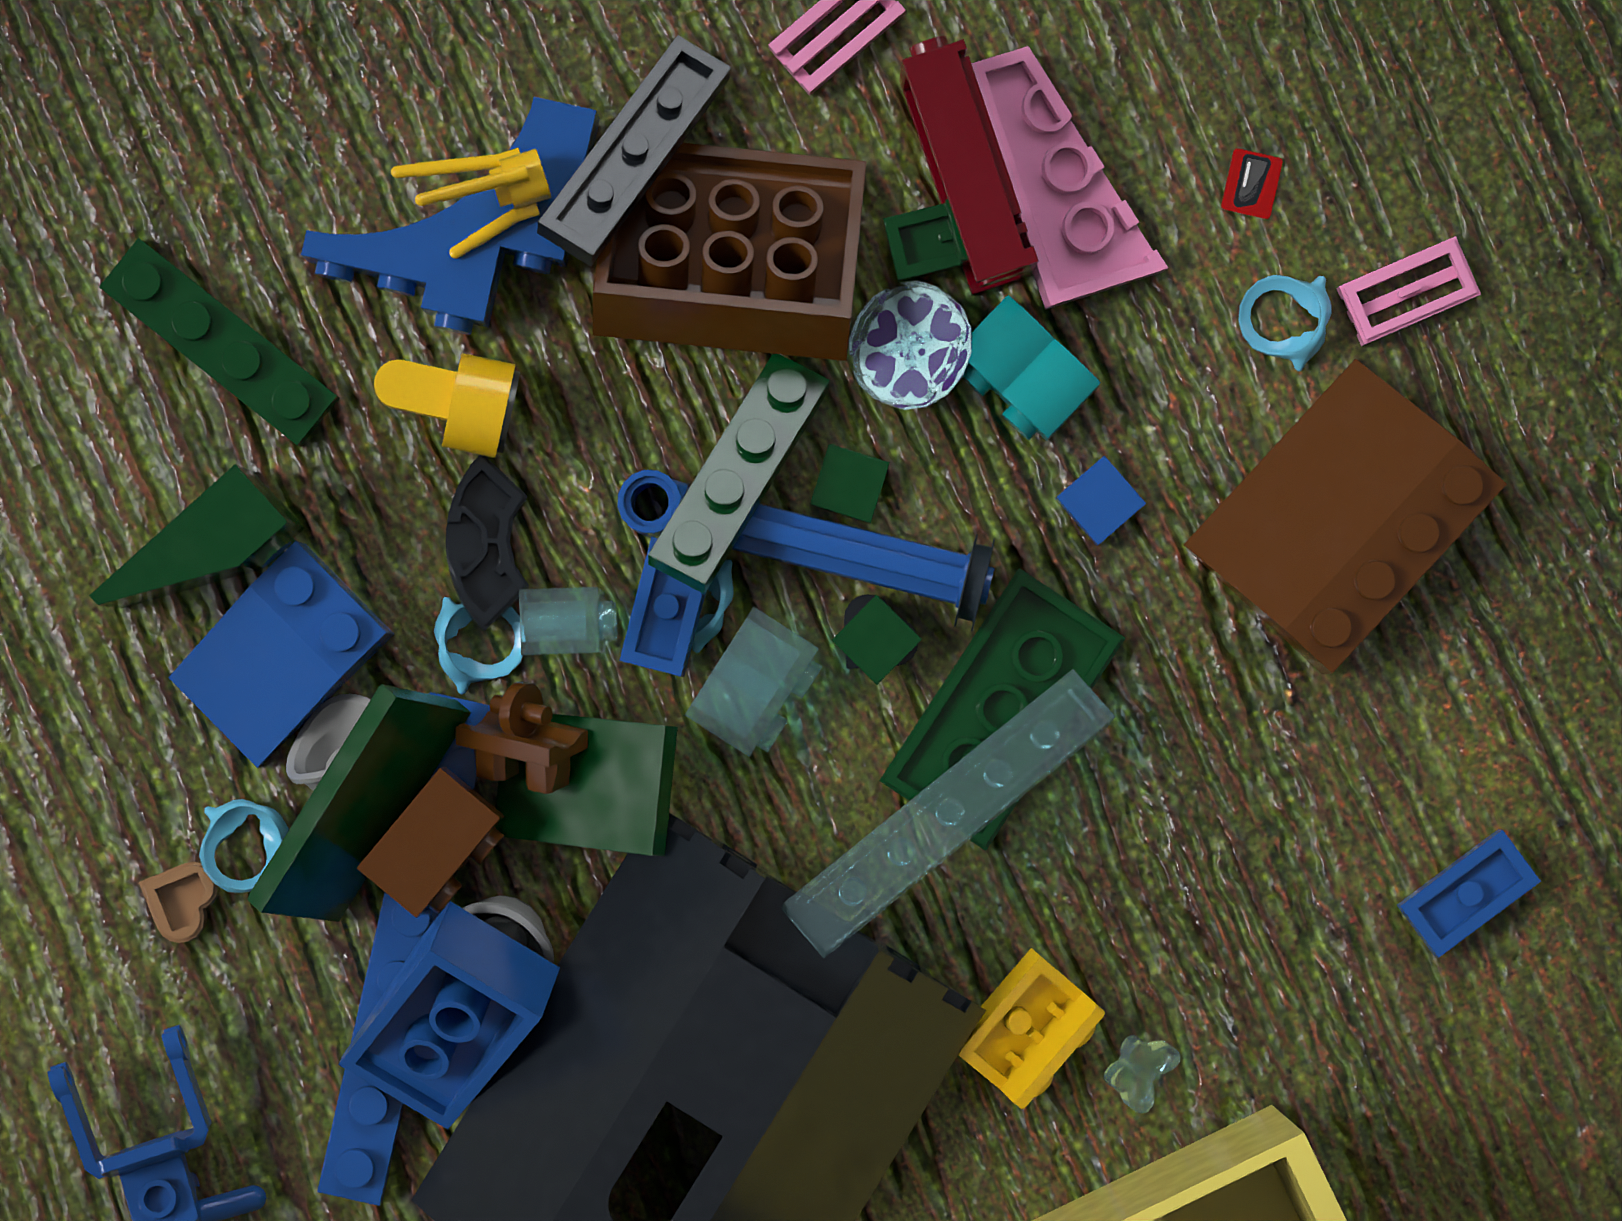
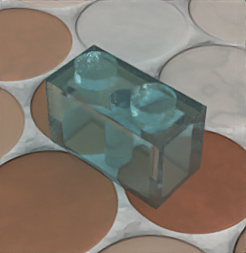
(566, 621)
(754, 682)

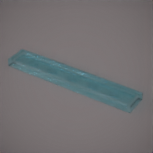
(947, 813)

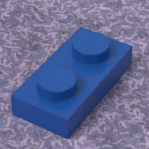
(662, 622)
(1468, 893)

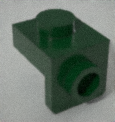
(925, 242)

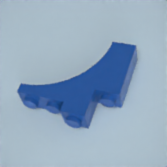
(418, 254)

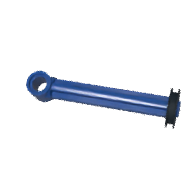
(838, 549)

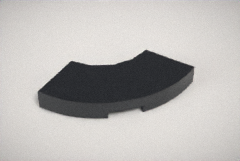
(480, 545)

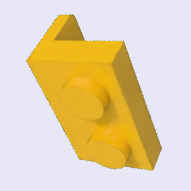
(1030, 1029)

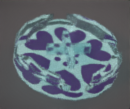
(910, 345)

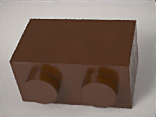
(433, 843)

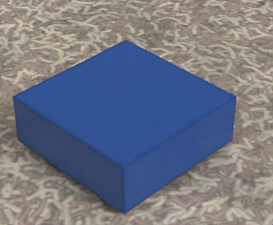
(1100, 500)

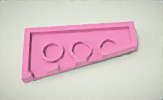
(1071, 210)

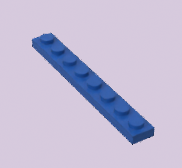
(365, 1116)

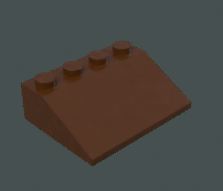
(737, 254)
(1344, 516)

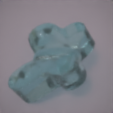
(1137, 1070)

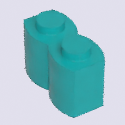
(1027, 371)

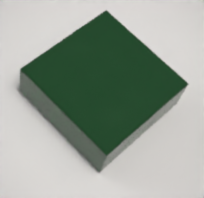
(849, 483)
(876, 639)

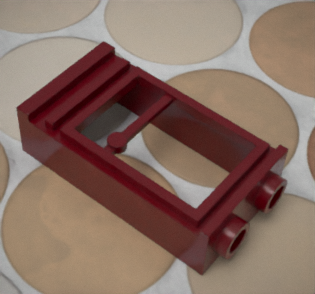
(966, 162)

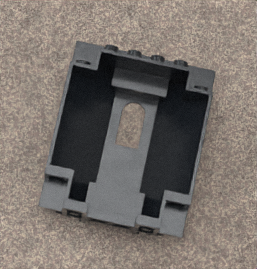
(720, 1005)

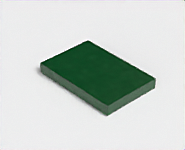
(613, 795)

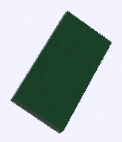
(1011, 660)
(357, 802)

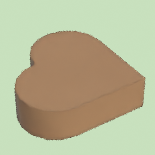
(180, 900)

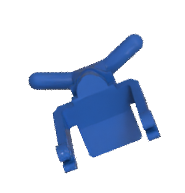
(157, 1171)

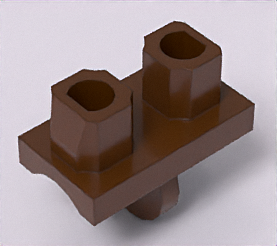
(523, 730)

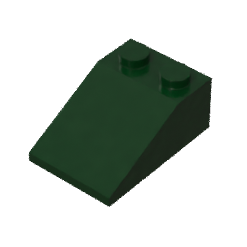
(219, 536)

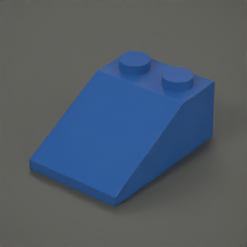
(280, 653)
(451, 1016)

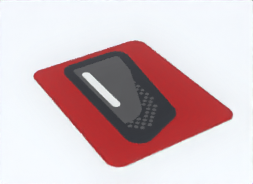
(1251, 183)

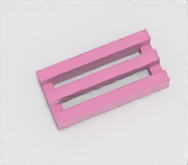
(813, 16)
(1358, 312)

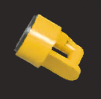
(473, 400)

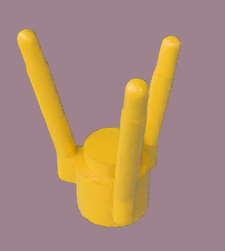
(513, 175)

